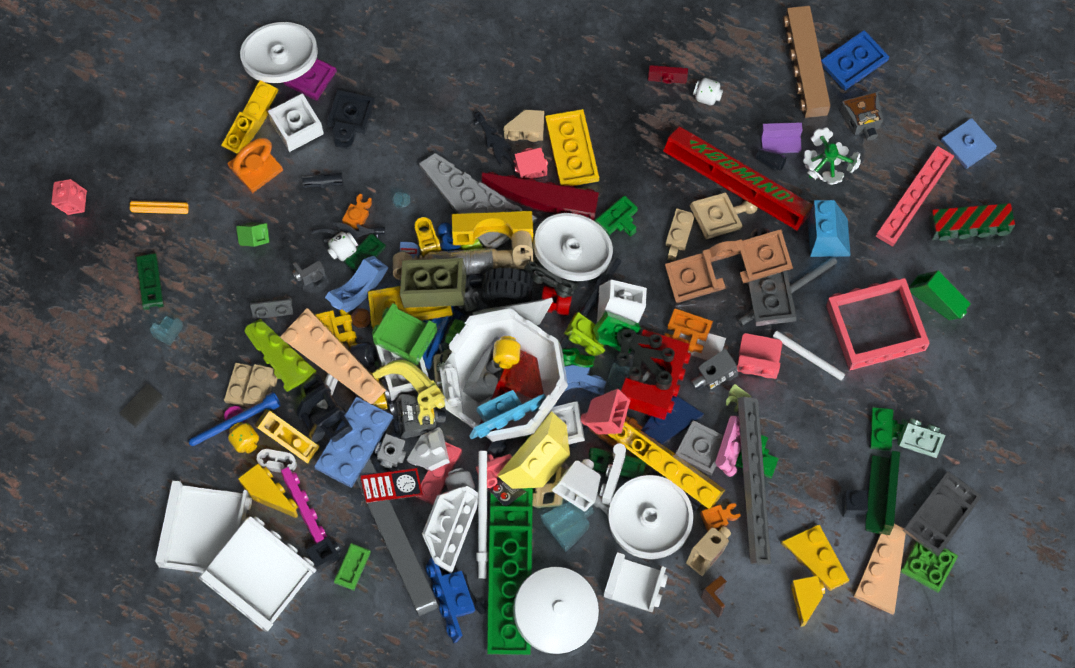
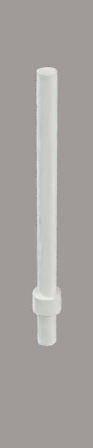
(482, 555)

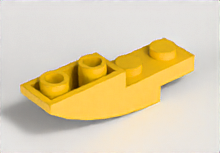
(251, 119)

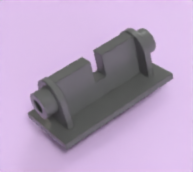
(265, 308)

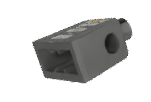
(721, 366)
(408, 414)

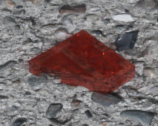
(525, 376)

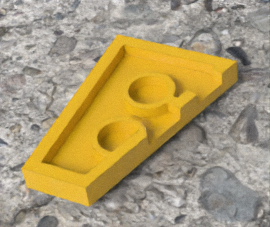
(818, 556)

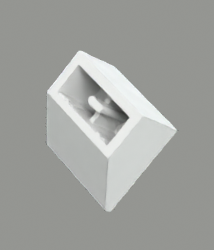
(622, 299)

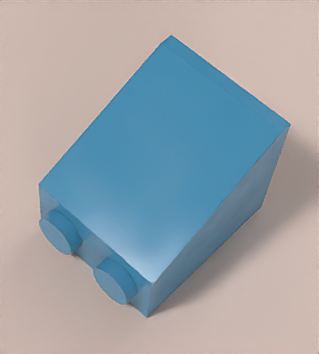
(828, 230)

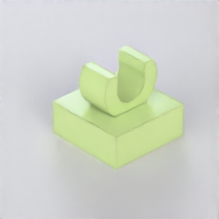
(735, 393)

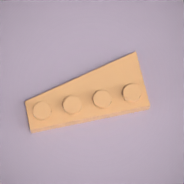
(882, 572)

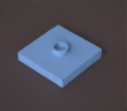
(968, 143)

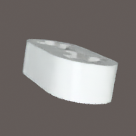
(277, 456)

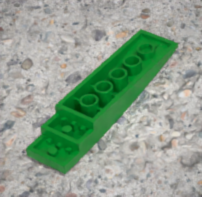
(508, 568)

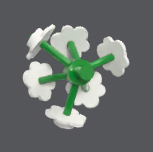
(832, 154)

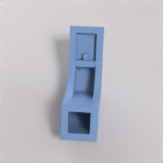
(356, 289)
(579, 378)

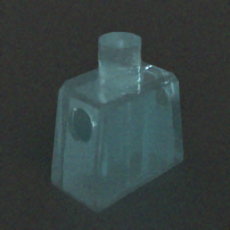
(567, 524)

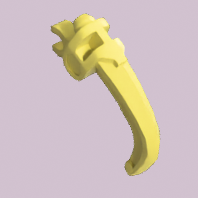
(428, 391)

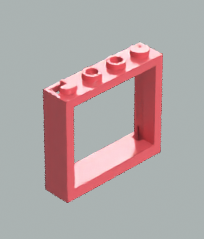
(883, 354)

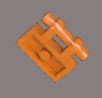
(689, 325)

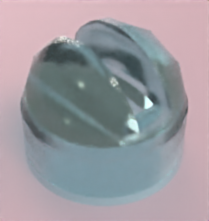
(401, 199)

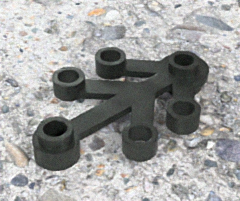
(540, 275)
(643, 355)

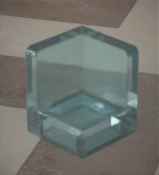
(167, 330)

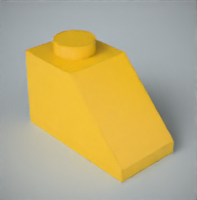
(807, 595)

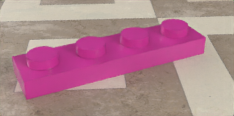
(300, 498)

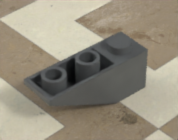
(484, 377)

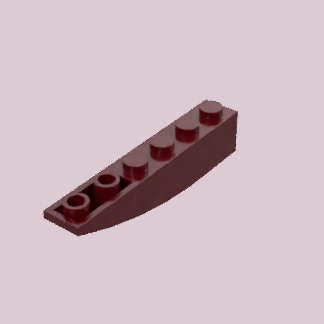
(544, 196)

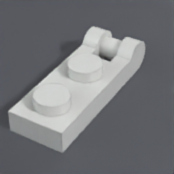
(613, 473)

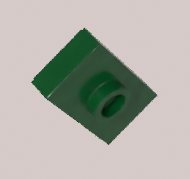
(369, 247)

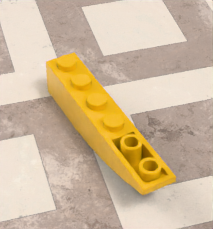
(670, 465)

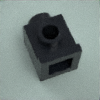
(315, 553)

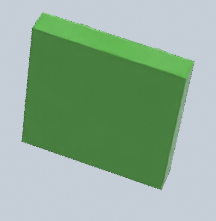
(927, 567)

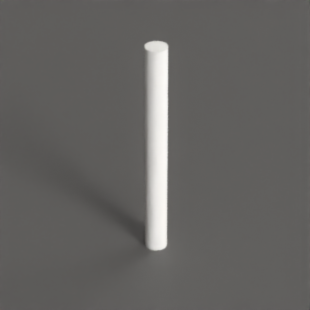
(809, 356)

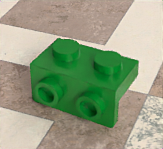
(609, 326)

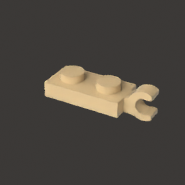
(679, 232)

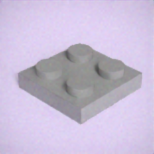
(700, 447)

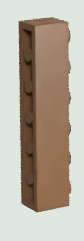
(807, 62)

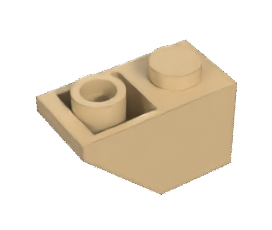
(526, 126)

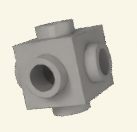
(393, 444)

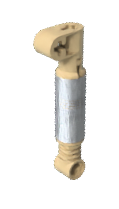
(479, 260)

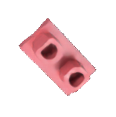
(494, 466)

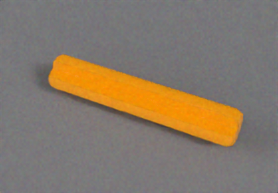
(159, 207)

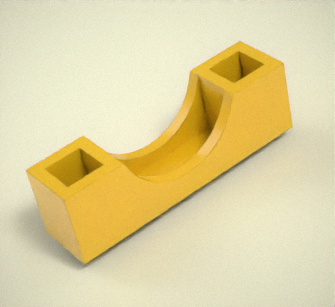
(470, 226)

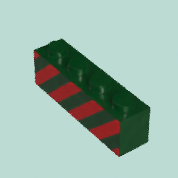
(971, 221)

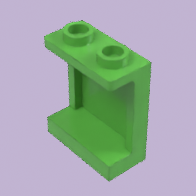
(404, 334)

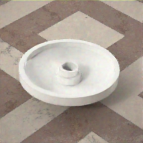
(279, 52)
(572, 247)
(650, 517)
(555, 610)

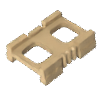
(539, 495)

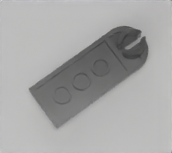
(771, 296)

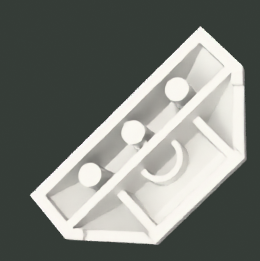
(532, 311)
(449, 525)

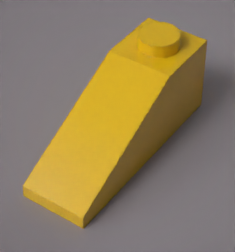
(286, 435)

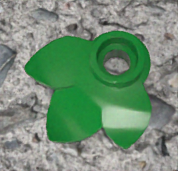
(572, 356)

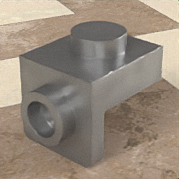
(310, 274)

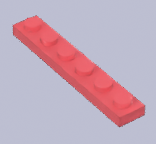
(915, 196)

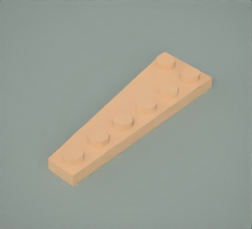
(324, 349)

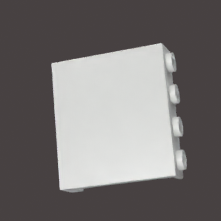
(199, 525)
(257, 573)

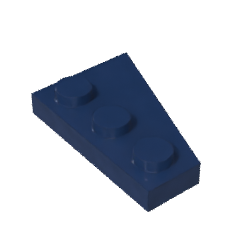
(677, 421)

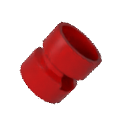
(563, 304)

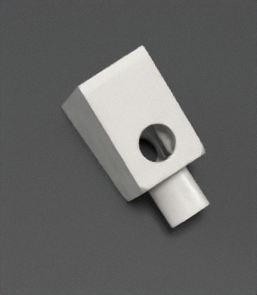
(579, 484)

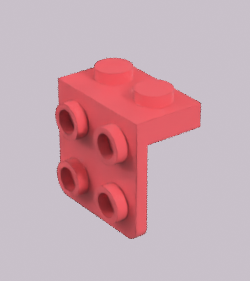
(759, 356)

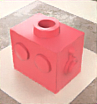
(530, 164)
(69, 197)

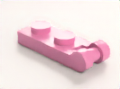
(730, 447)

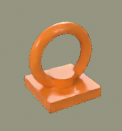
(255, 164)

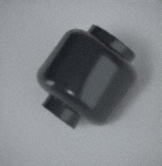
(365, 353)

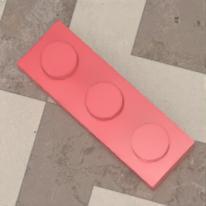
(435, 480)

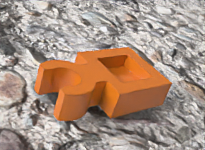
(357, 214)
(717, 517)

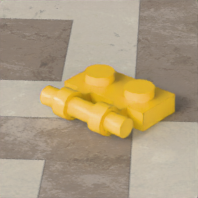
(332, 322)

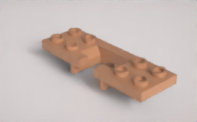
(761, 256)

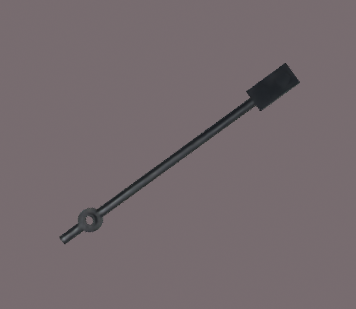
(498, 447)

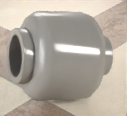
(459, 478)

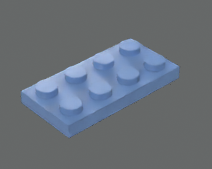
(349, 455)

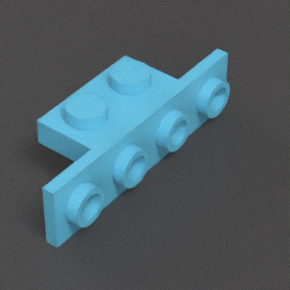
(501, 410)

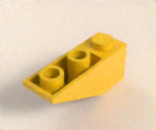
(265, 491)

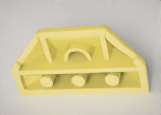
(538, 456)

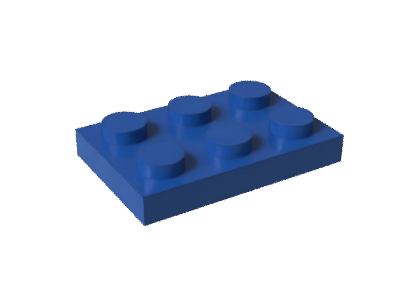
(854, 60)

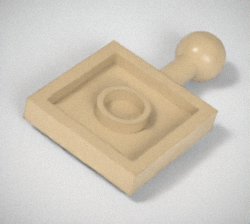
(718, 216)

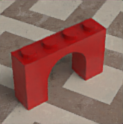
(649, 398)

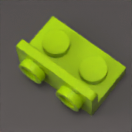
(581, 332)

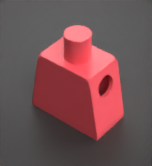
(607, 413)

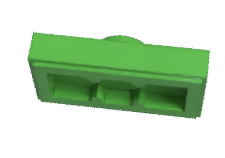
(352, 566)

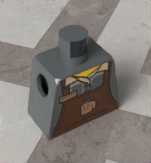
(863, 115)

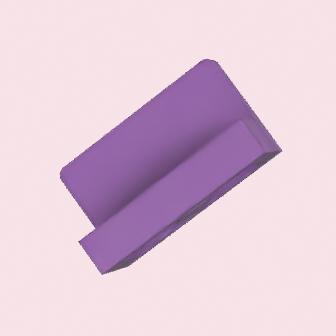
(782, 137)

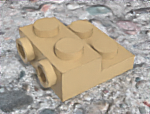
(249, 385)

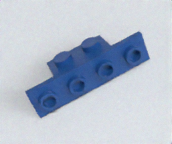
(453, 597)

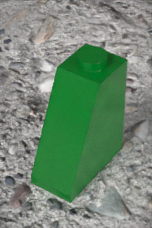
(939, 295)

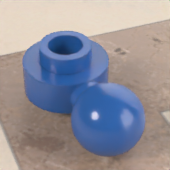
(445, 231)

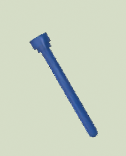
(270, 402)

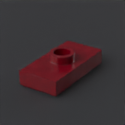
(668, 74)

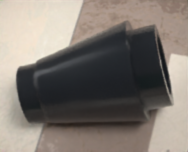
(772, 159)

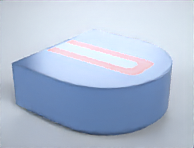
(411, 248)

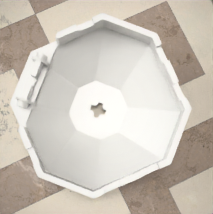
(470, 347)

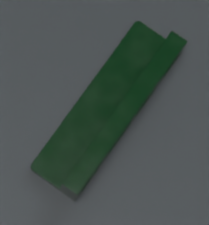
(882, 493)

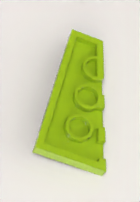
(285, 361)

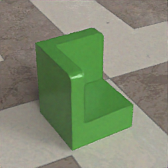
(252, 234)

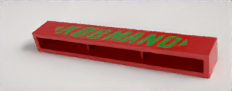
(738, 178)

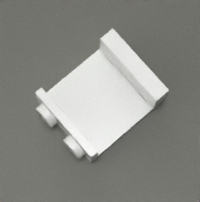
(635, 584)

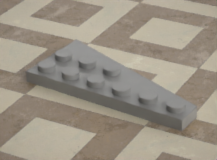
(467, 195)

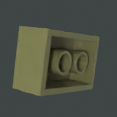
(433, 282)

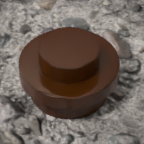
(361, 318)

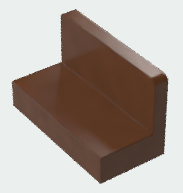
(710, 596)

